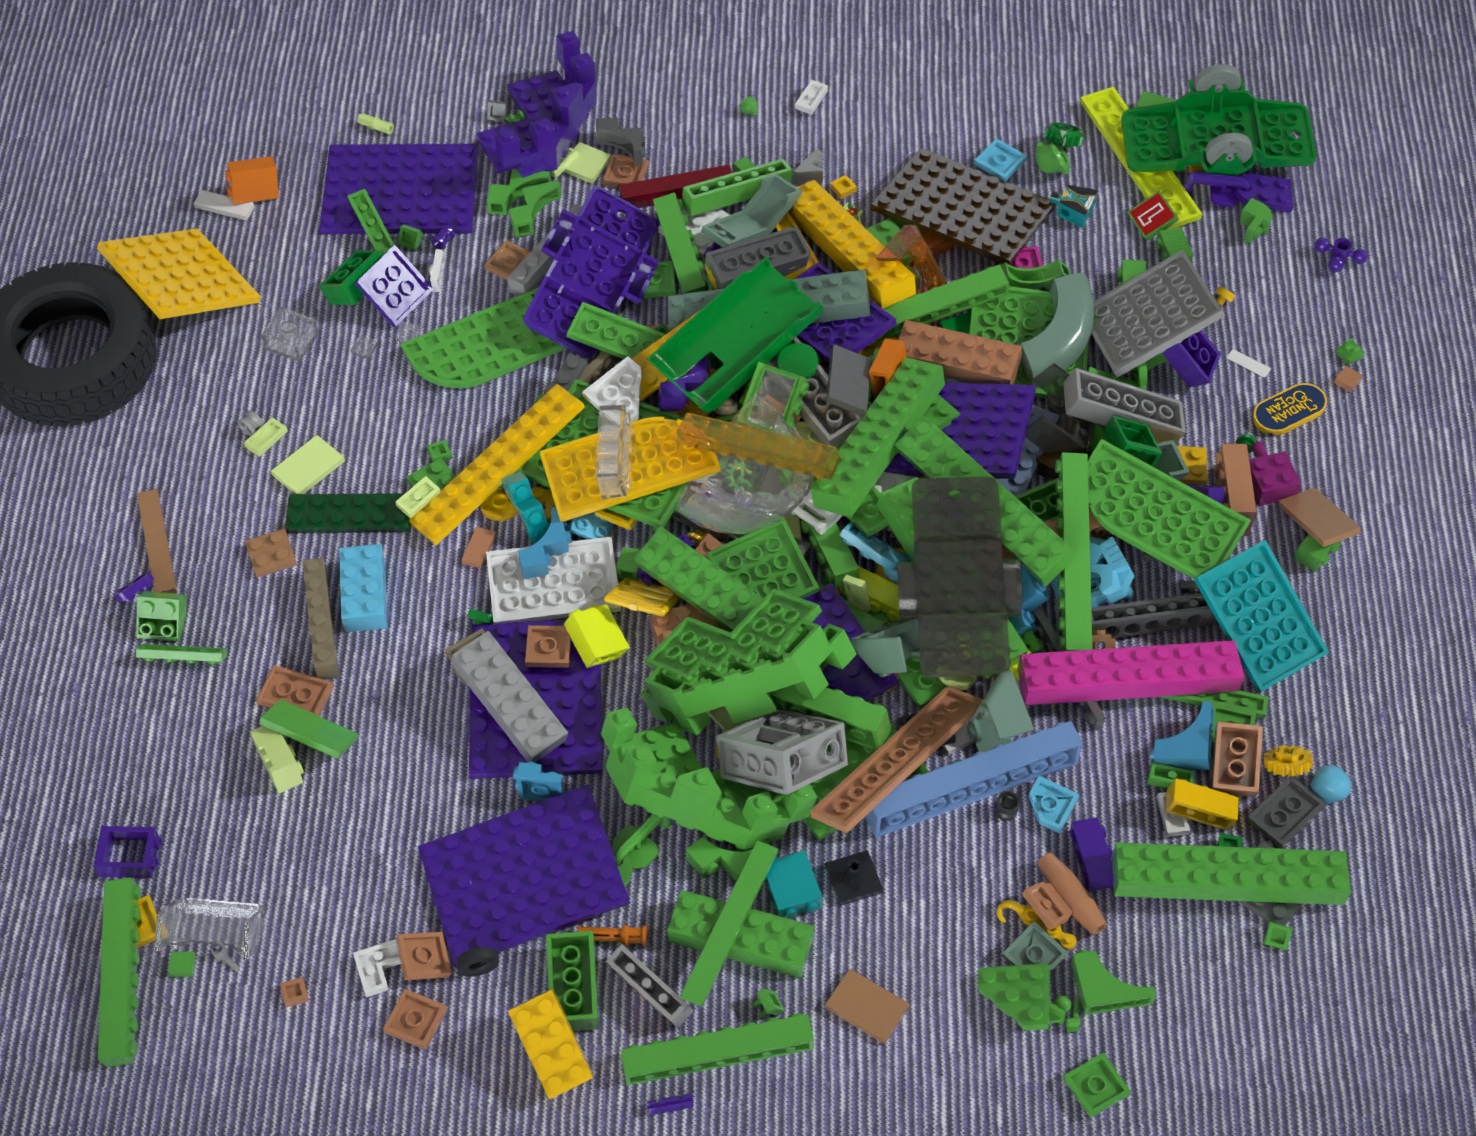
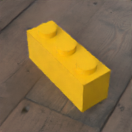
(1202, 804)

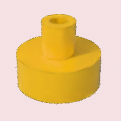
(1224, 295)

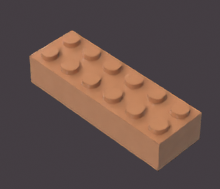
(962, 354)

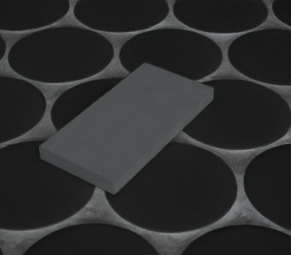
(848, 380)

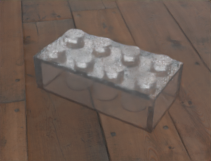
(614, 451)

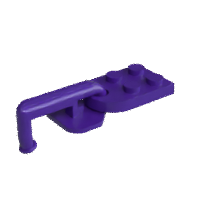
(1230, 190)

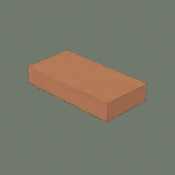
(478, 546)

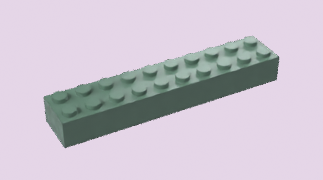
(841, 295)

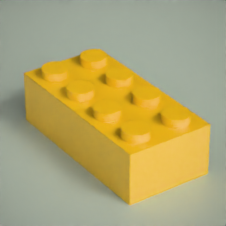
(550, 1043)

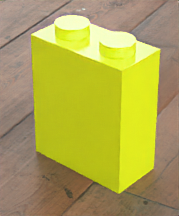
(596, 635)

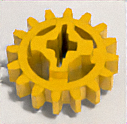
(1288, 760)

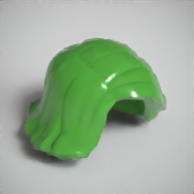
(1051, 158)

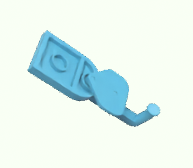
(874, 549)

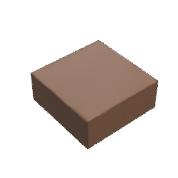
(1348, 379)
(294, 992)

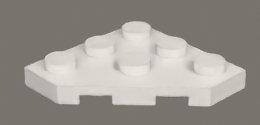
(618, 387)

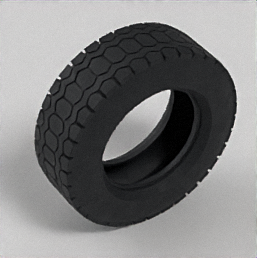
(89, 386)

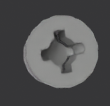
(250, 423)

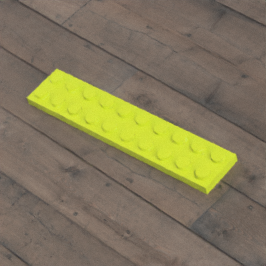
(1106, 112)

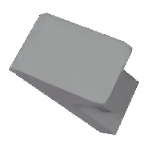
(810, 169)

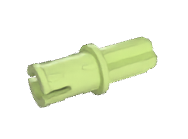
(375, 123)

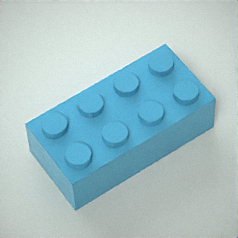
(363, 588)

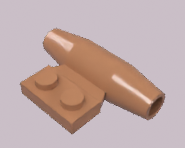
(1063, 897)

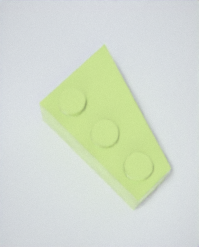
(277, 758)

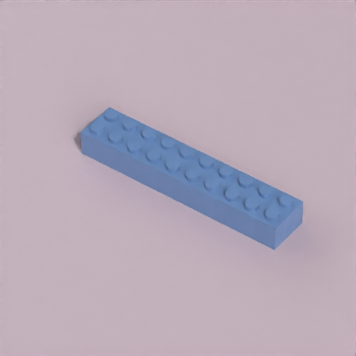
(976, 778)

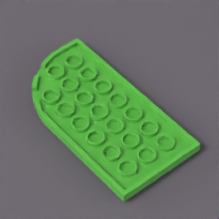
(1160, 512)

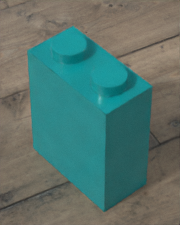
(793, 886)

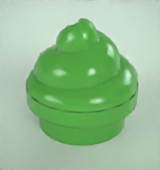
(749, 106)

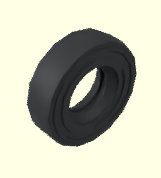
(477, 961)

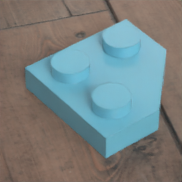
(1052, 803)

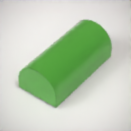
(1163, 775)

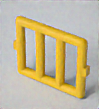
(642, 598)

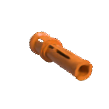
(624, 934)

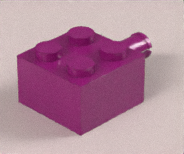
(1272, 476)

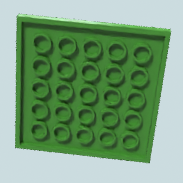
(1016, 320)

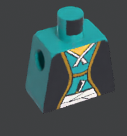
(1075, 204)

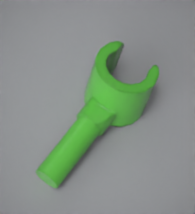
(1072, 1024)

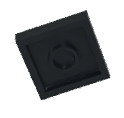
(853, 878)

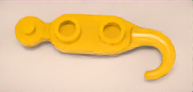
(1028, 916)

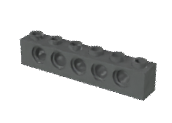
(1152, 616)

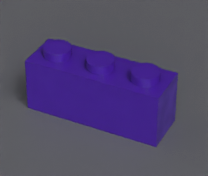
(1092, 853)

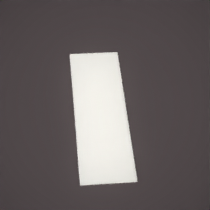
(1248, 363)

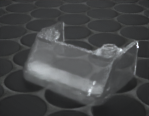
(210, 923)

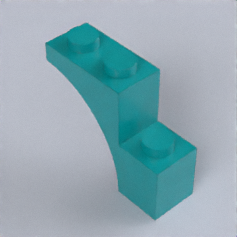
(527, 506)

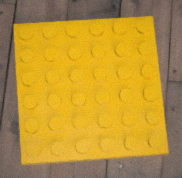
(178, 273)

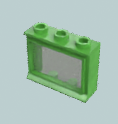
(779, 388)

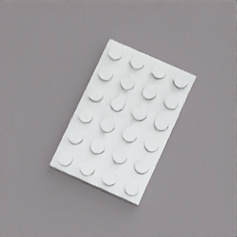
(573, 583)

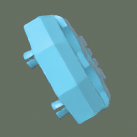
(1108, 572)

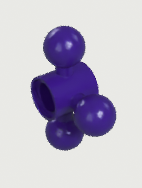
(1340, 252)

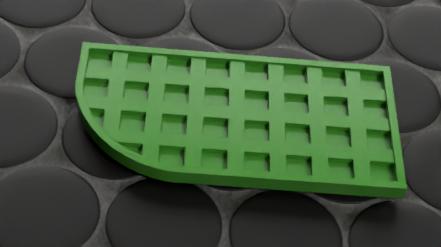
(479, 346)

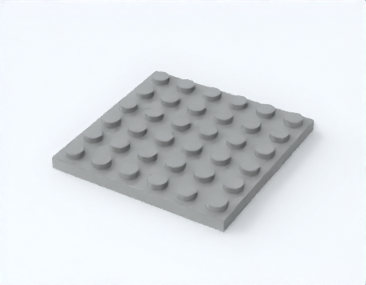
(1153, 313)

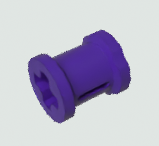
(442, 237)

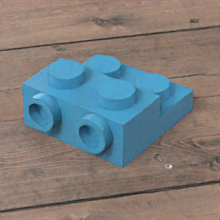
(535, 784)

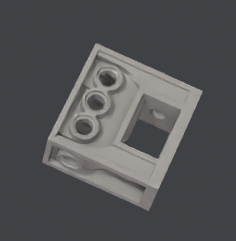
(782, 751)

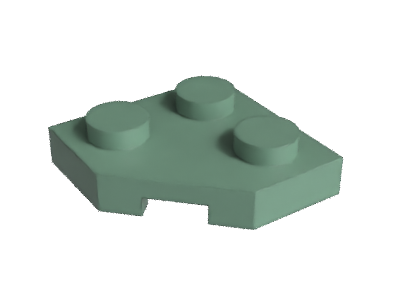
(1035, 947)

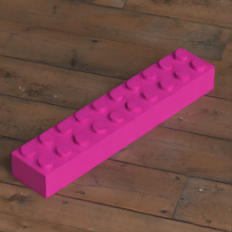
(1130, 672)

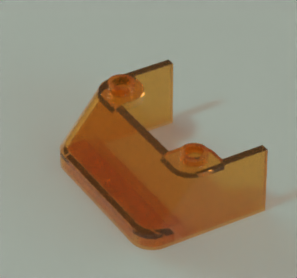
(912, 242)

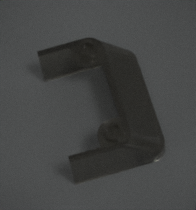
(1069, 432)

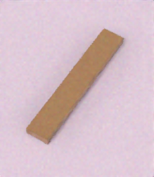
(156, 541)

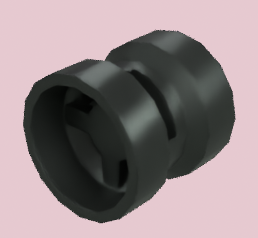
(1009, 801)

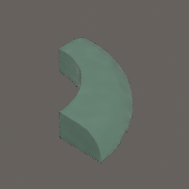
(1068, 331)

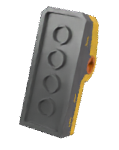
(784, 249)

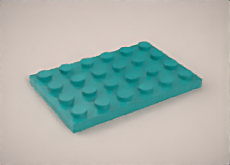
(1261, 616)

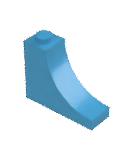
(1191, 747)

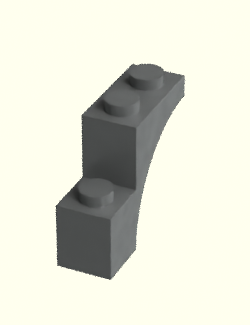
(628, 139)

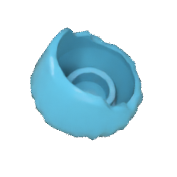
(1331, 784)

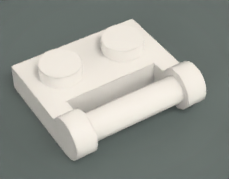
(828, 518)

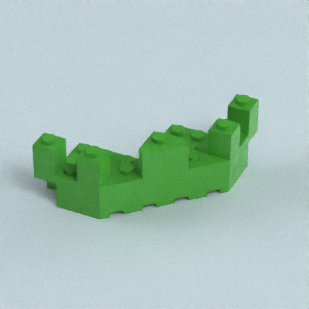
(769, 650)
(666, 778)

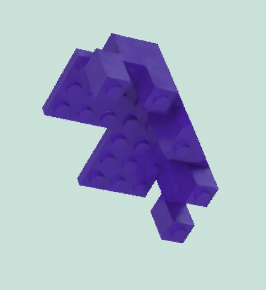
(551, 111)

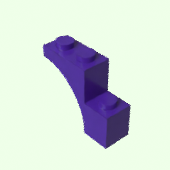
(674, 399)

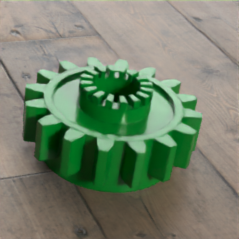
(1064, 135)

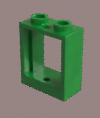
(1133, 439)

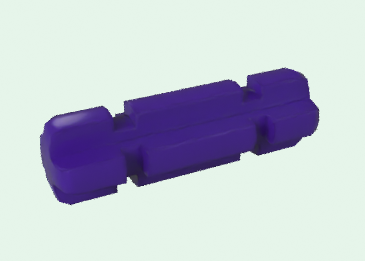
(670, 1104)

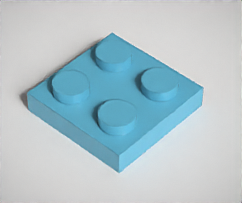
(1000, 160)

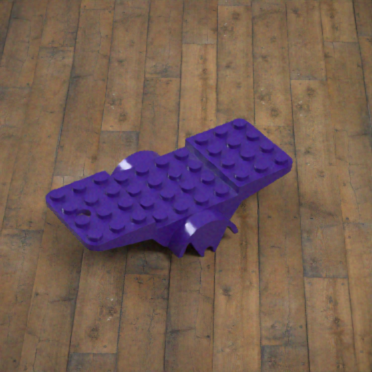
(594, 262)

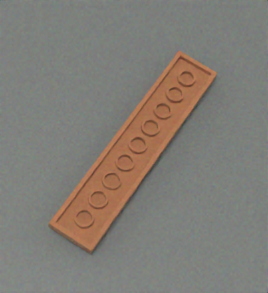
(895, 759)

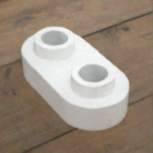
(727, 407)

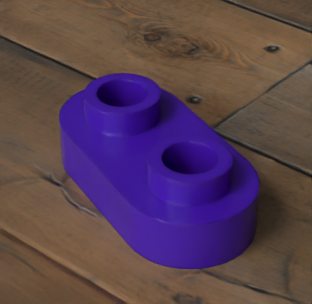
(127, 592)

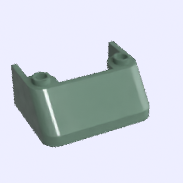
(888, 646)
(999, 715)

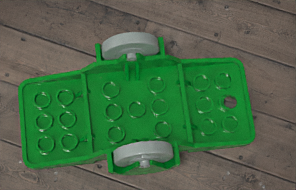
(1217, 128)

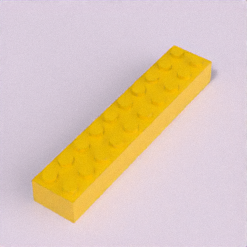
(850, 244)

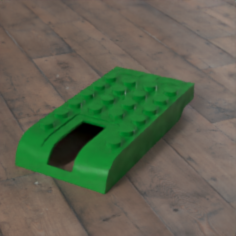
(737, 332)

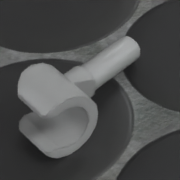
(223, 956)

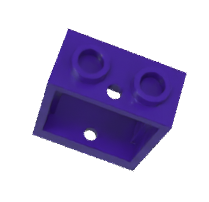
(104, 850)

